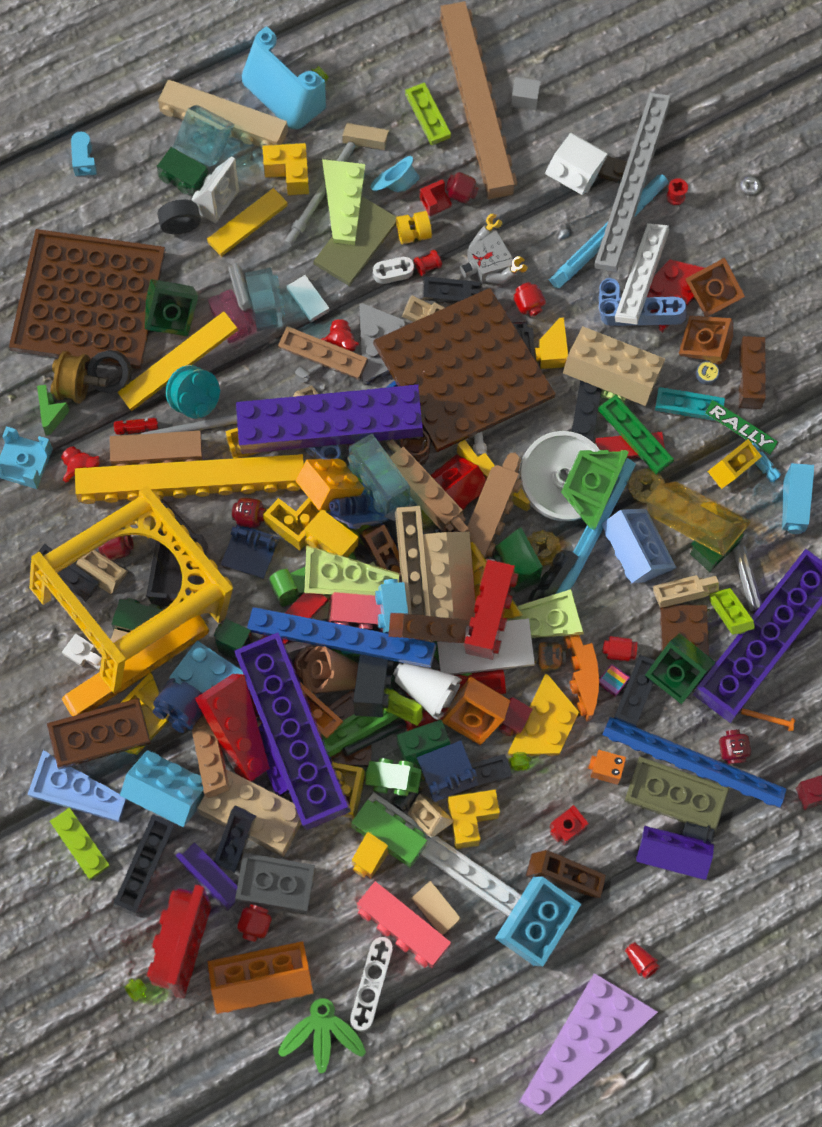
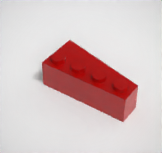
(490, 610)
(235, 726)

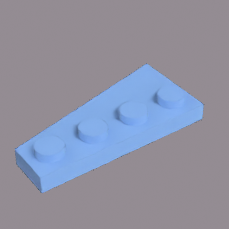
(74, 790)

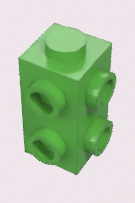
(390, 776)

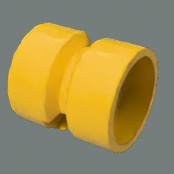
(421, 226)

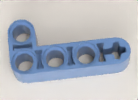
(612, 301)

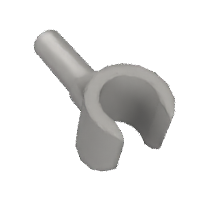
(304, 375)

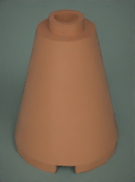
(329, 671)

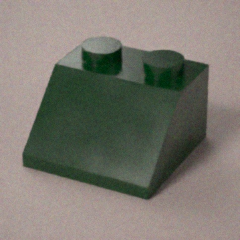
(170, 307)
(518, 552)
(680, 668)
(422, 741)

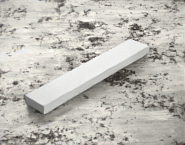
(642, 274)

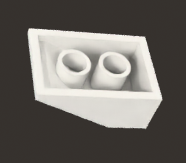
(218, 191)

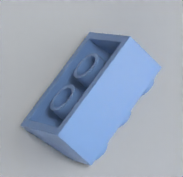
(638, 545)

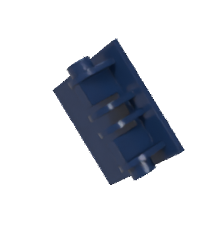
(354, 511)
(250, 551)
(447, 771)

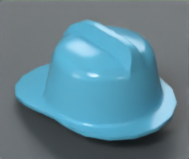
(397, 178)

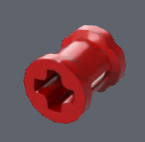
(677, 191)
(427, 262)

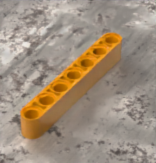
(96, 692)

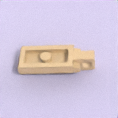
(684, 590)

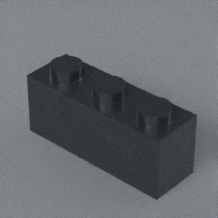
(372, 685)

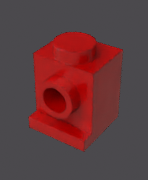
(563, 834)

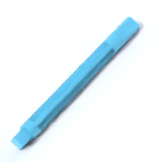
(592, 246)
(590, 536)

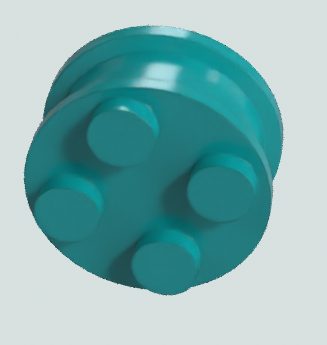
(192, 391)

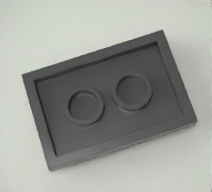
(275, 883)

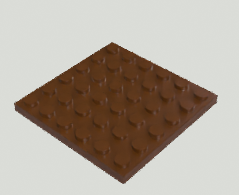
(85, 297)
(466, 367)

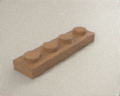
(323, 353)
(210, 759)

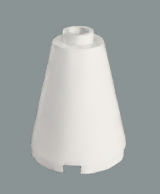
(427, 687)

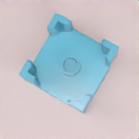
(24, 459)

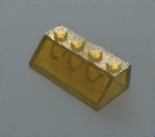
(696, 516)

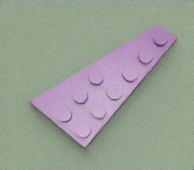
(593, 1030)

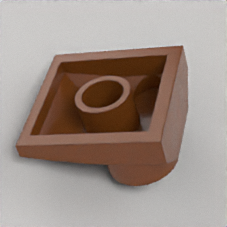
(715, 287)
(707, 338)

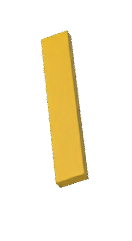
(185, 354)

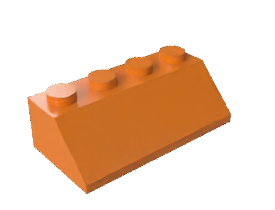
(259, 977)

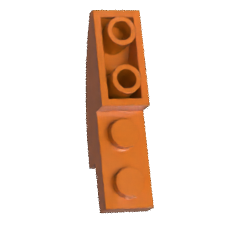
(586, 680)

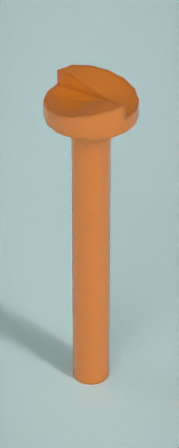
(790, 724)

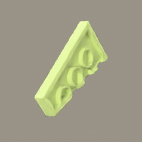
(344, 195)
(335, 573)
(552, 616)

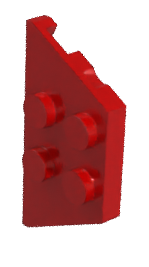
(671, 283)

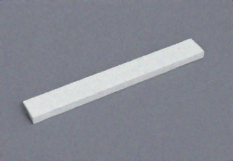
(460, 866)

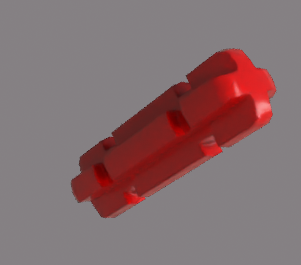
(135, 426)

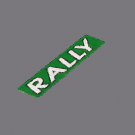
(741, 427)

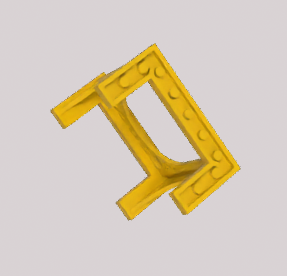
(149, 516)

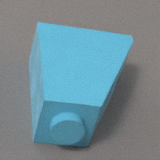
(797, 498)

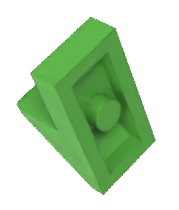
(51, 413)

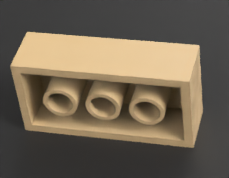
(613, 365)
(275, 817)

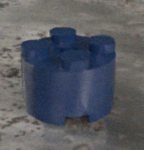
(178, 705)

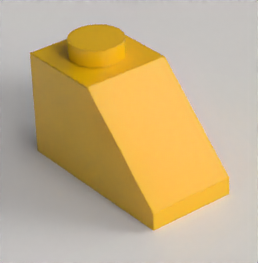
(553, 347)
(734, 464)
(369, 856)

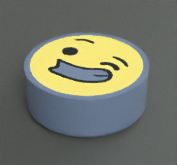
(707, 373)

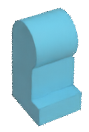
(81, 160)

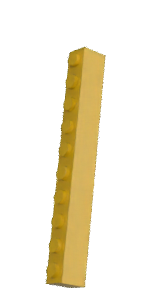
(189, 478)

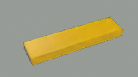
(247, 222)

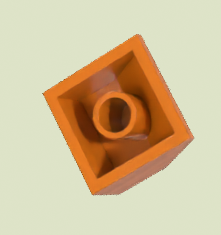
(476, 711)

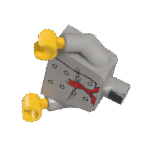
(490, 257)

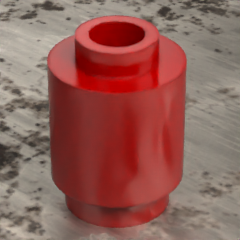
(620, 648)

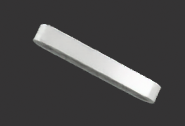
(372, 984)

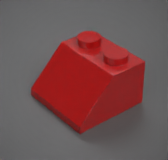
(460, 480)

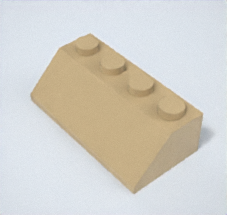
(450, 575)

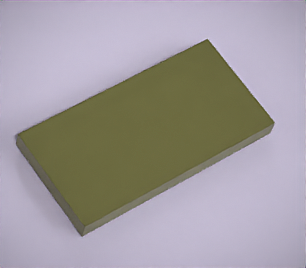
(347, 260)
(676, 794)

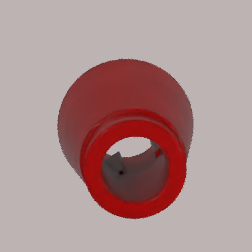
(643, 962)

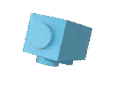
(392, 599)

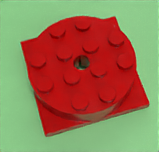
(179, 940)

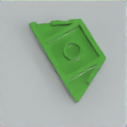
(592, 482)

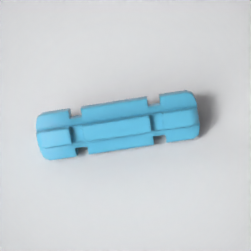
(765, 466)

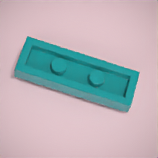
(685, 403)

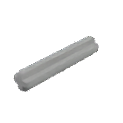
(240, 286)
(747, 577)

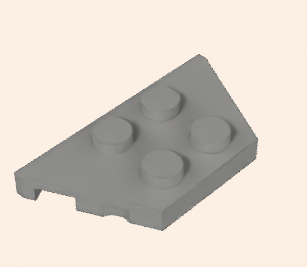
(374, 325)

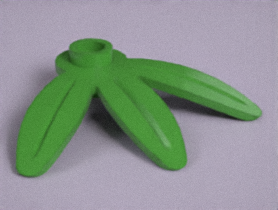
(322, 1043)

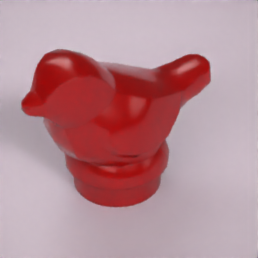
(341, 335)
(74, 458)

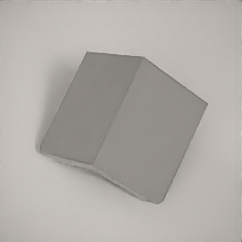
(525, 93)

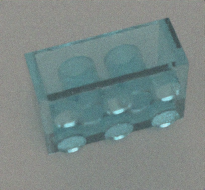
(378, 475)

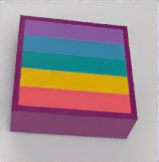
(613, 680)

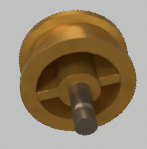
(72, 378)

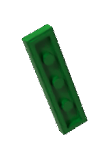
(636, 434)

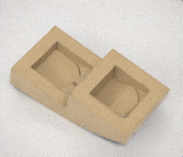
(419, 309)

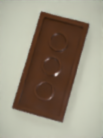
(98, 733)

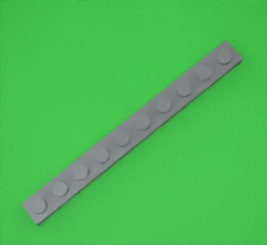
(632, 182)

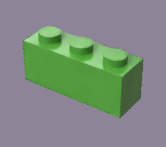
(401, 840)

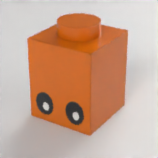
(607, 766)

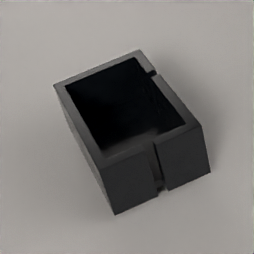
(166, 574)

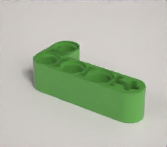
(290, 586)

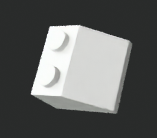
(576, 164)

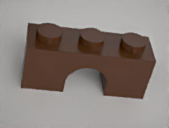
(753, 379)
(427, 628)

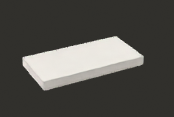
(514, 652)

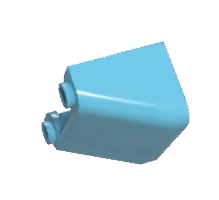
(280, 90)

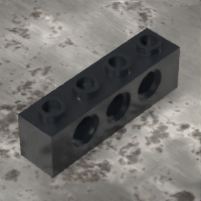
(143, 865)

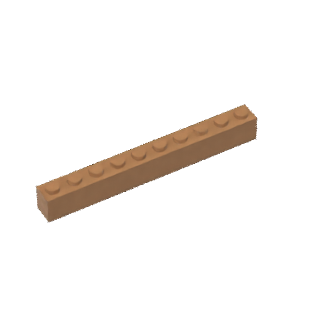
(477, 100)

